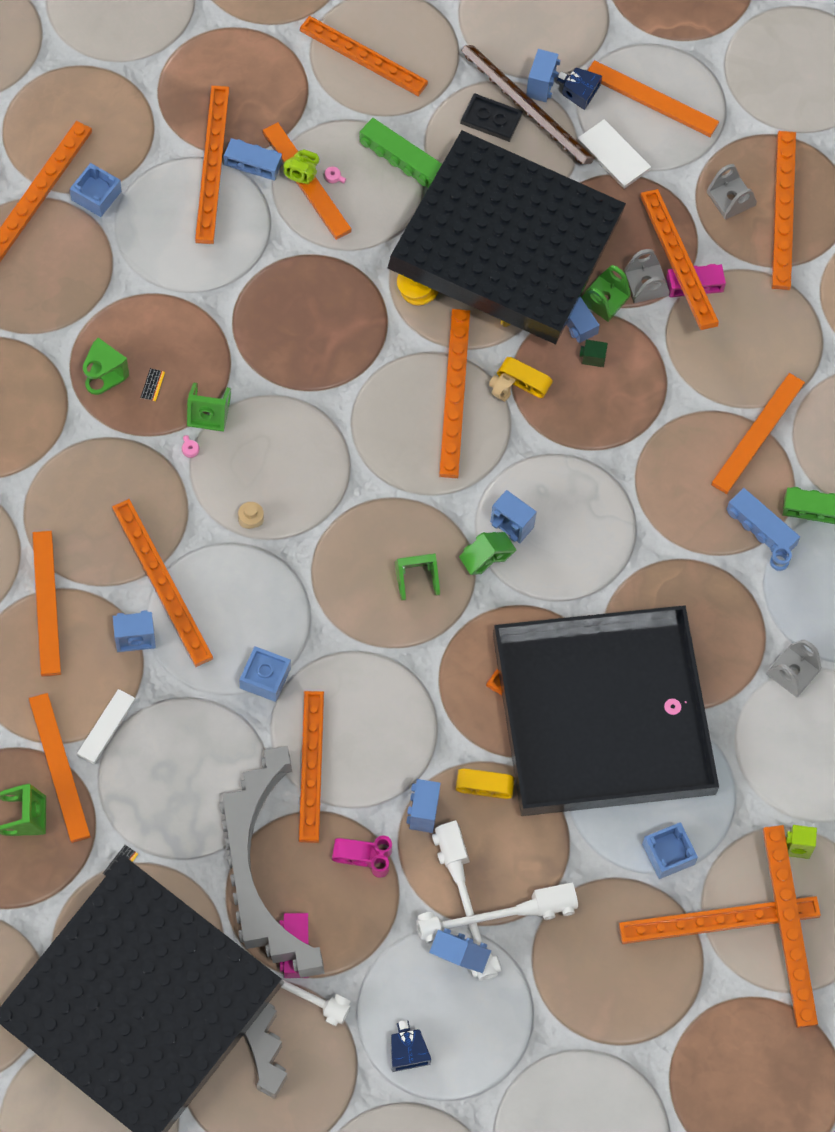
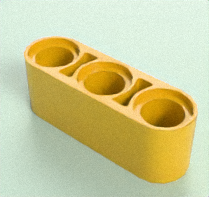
(526, 377)
(485, 783)

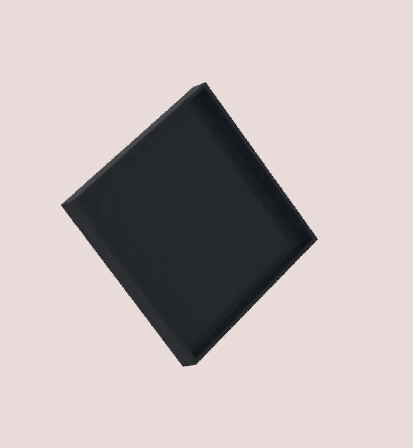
(507, 236)
(592, 714)
(138, 1000)

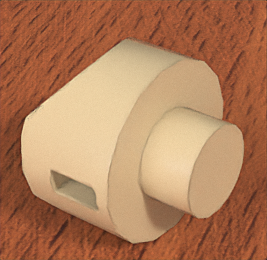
(501, 386)
(250, 515)

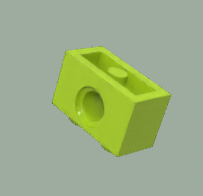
(801, 841)

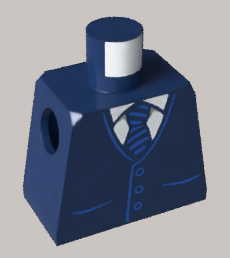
(580, 86)
(408, 1048)

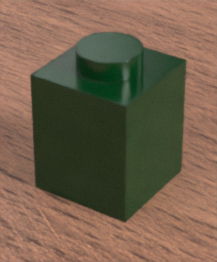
(593, 353)

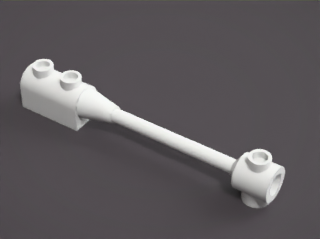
(454, 855)
(544, 903)
(334, 1009)

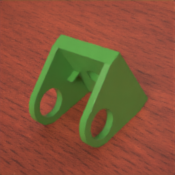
(609, 285)
(107, 366)
(216, 407)
(417, 561)
(33, 811)

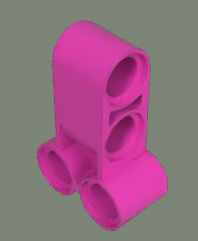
(363, 853)

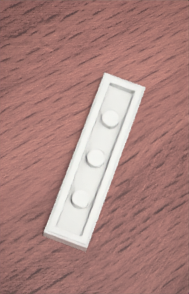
(106, 726)

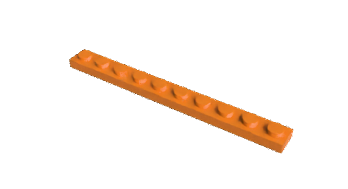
(212, 165)
(42, 185)
(784, 210)
(679, 260)
(454, 393)
(162, 583)
(711, 921)
(790, 926)

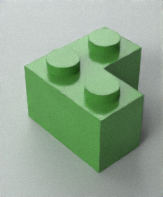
(487, 550)

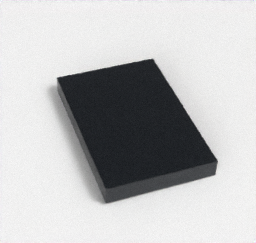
(491, 117)

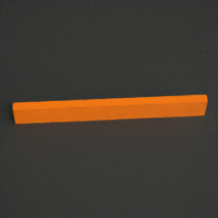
(364, 56)
(655, 99)
(314, 191)
(758, 433)
(46, 603)
(311, 767)
(59, 768)

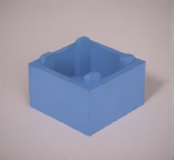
(542, 75)
(95, 190)
(513, 516)
(134, 631)
(265, 674)
(424, 805)
(669, 850)
(460, 950)

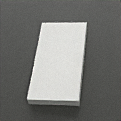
(614, 154)

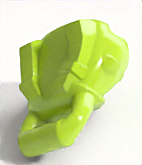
(301, 166)

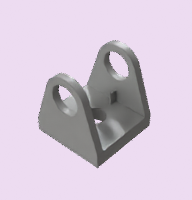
(730, 184)
(649, 269)
(799, 657)

